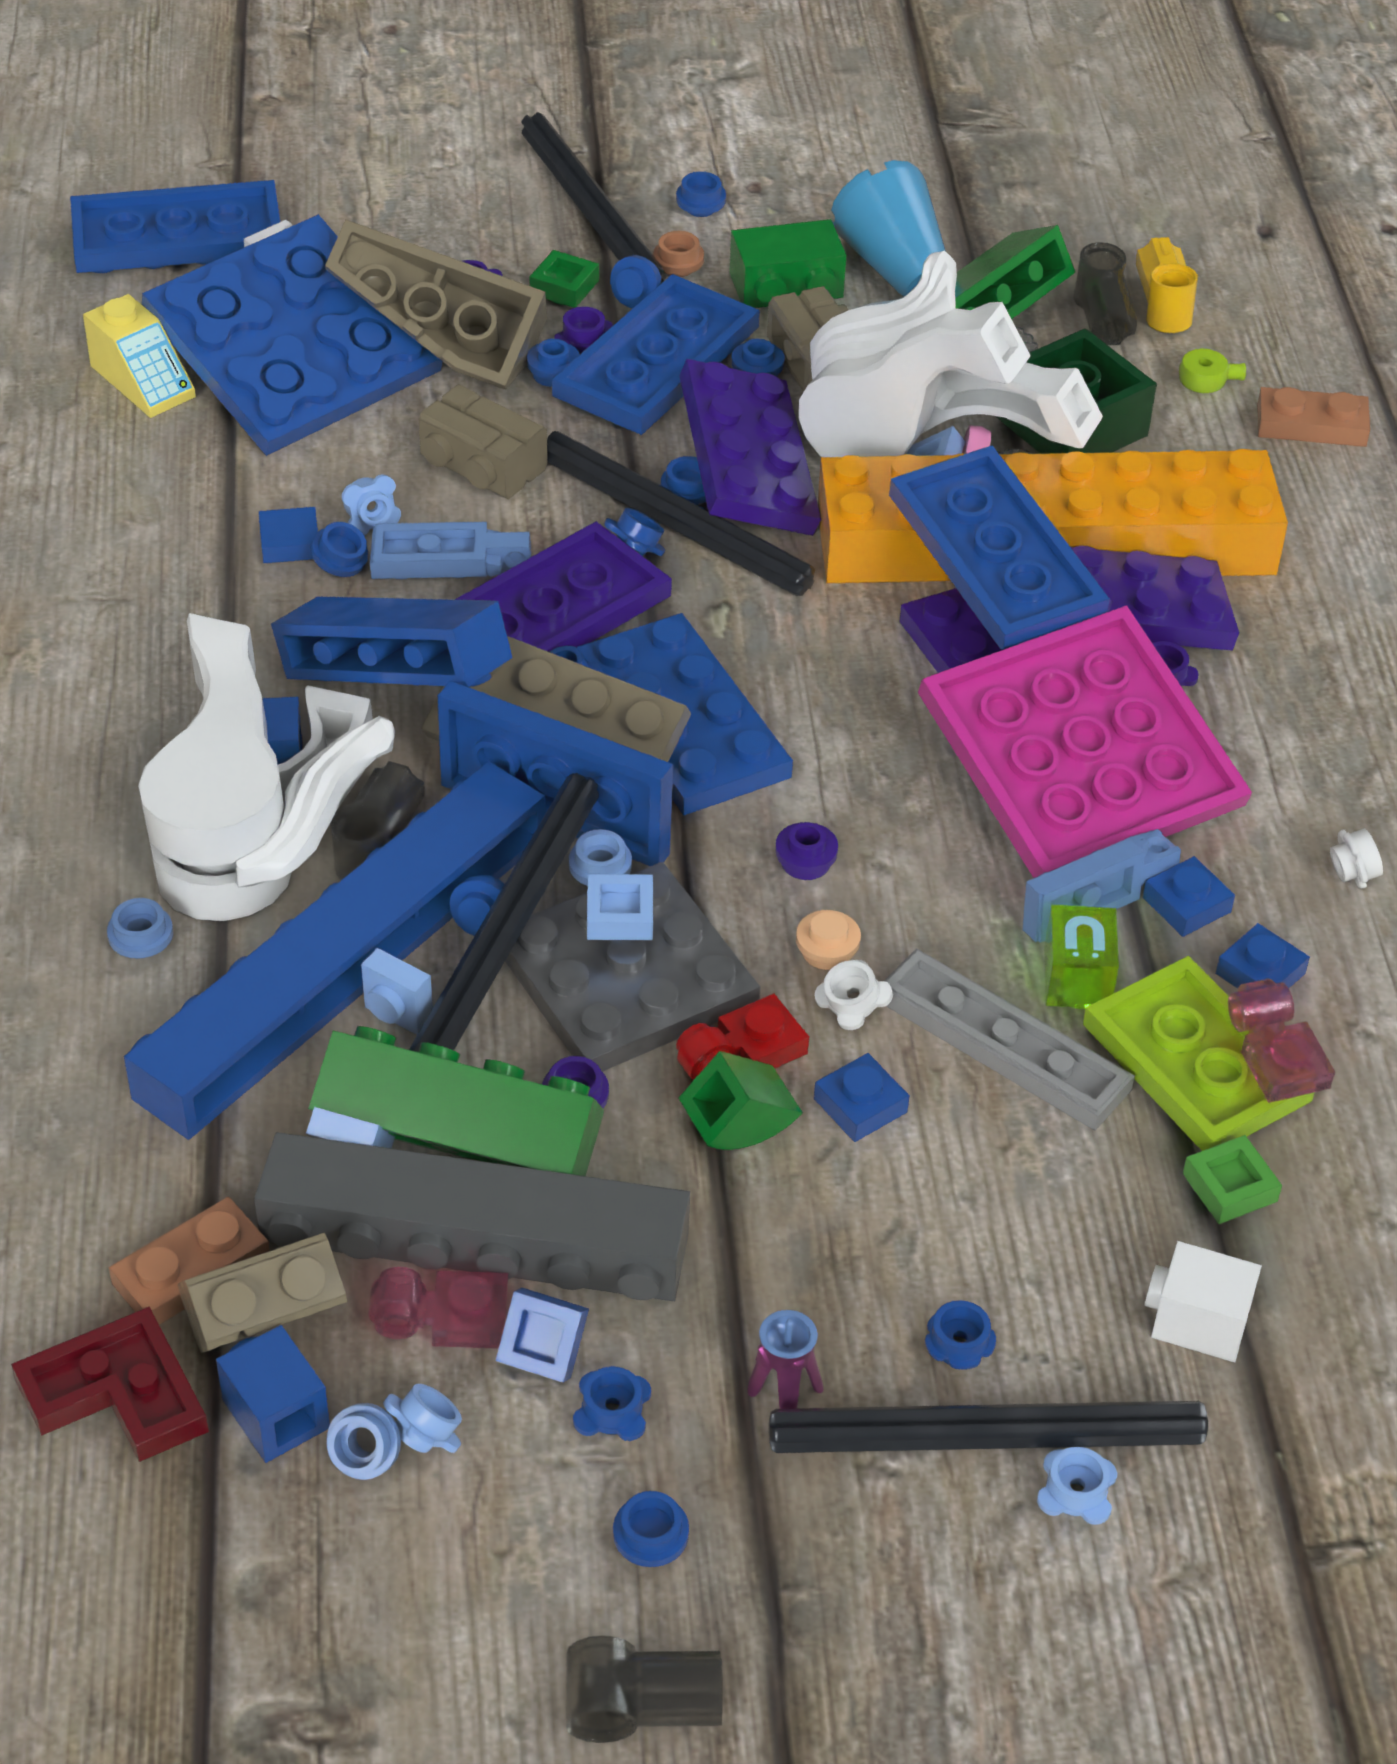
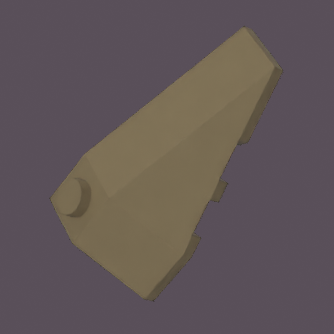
(453, 309)

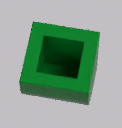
(738, 1102)

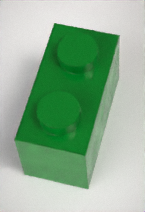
(786, 261)

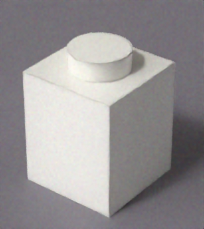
(1202, 1300)

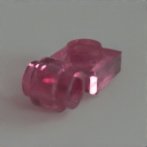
(1281, 1057)
(463, 1309)

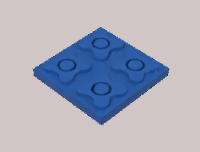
(286, 337)

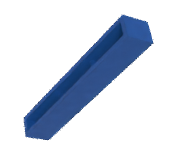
(313, 962)

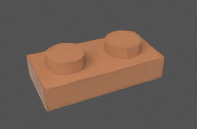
(1313, 416)
(191, 1249)

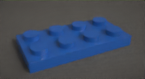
(168, 225)
(637, 363)
(998, 547)
(725, 741)
(544, 751)

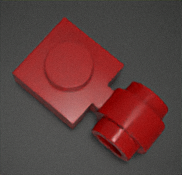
(756, 1031)

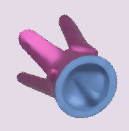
(787, 1347)

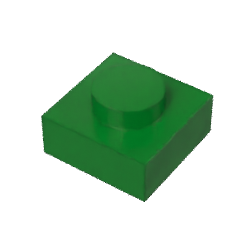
(565, 278)

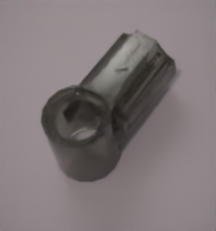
(1104, 293)
(375, 816)
(621, 1689)

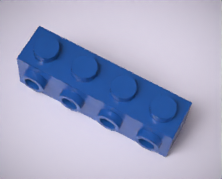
(393, 641)

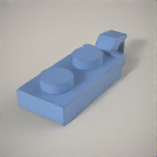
(444, 550)
(1100, 879)

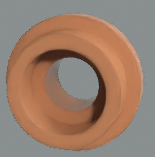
(679, 253)

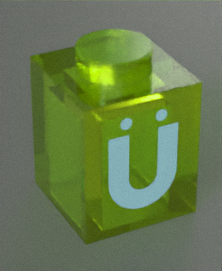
(1080, 955)

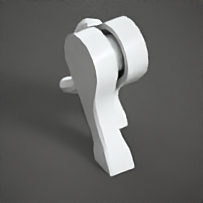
(919, 361)
(219, 807)

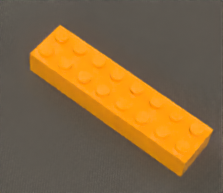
(1125, 501)

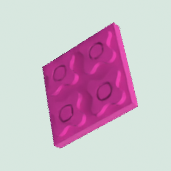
(1083, 741)

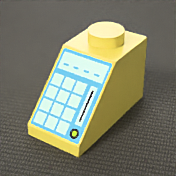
(136, 355)

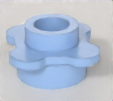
(361, 493)
(425, 1419)
(1078, 1467)

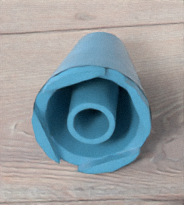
(890, 222)

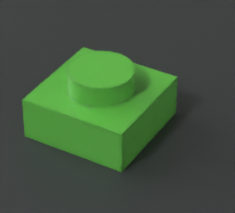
(1232, 1179)

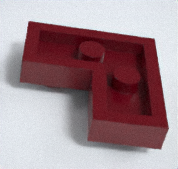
(119, 1367)

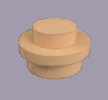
(827, 938)

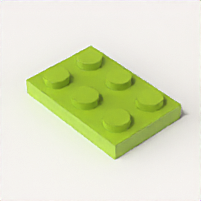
(1186, 1053)

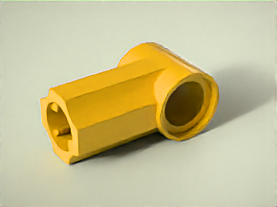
(1167, 286)

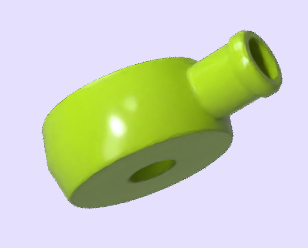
(1208, 370)

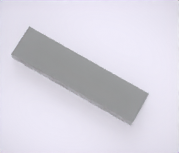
(1008, 1039)

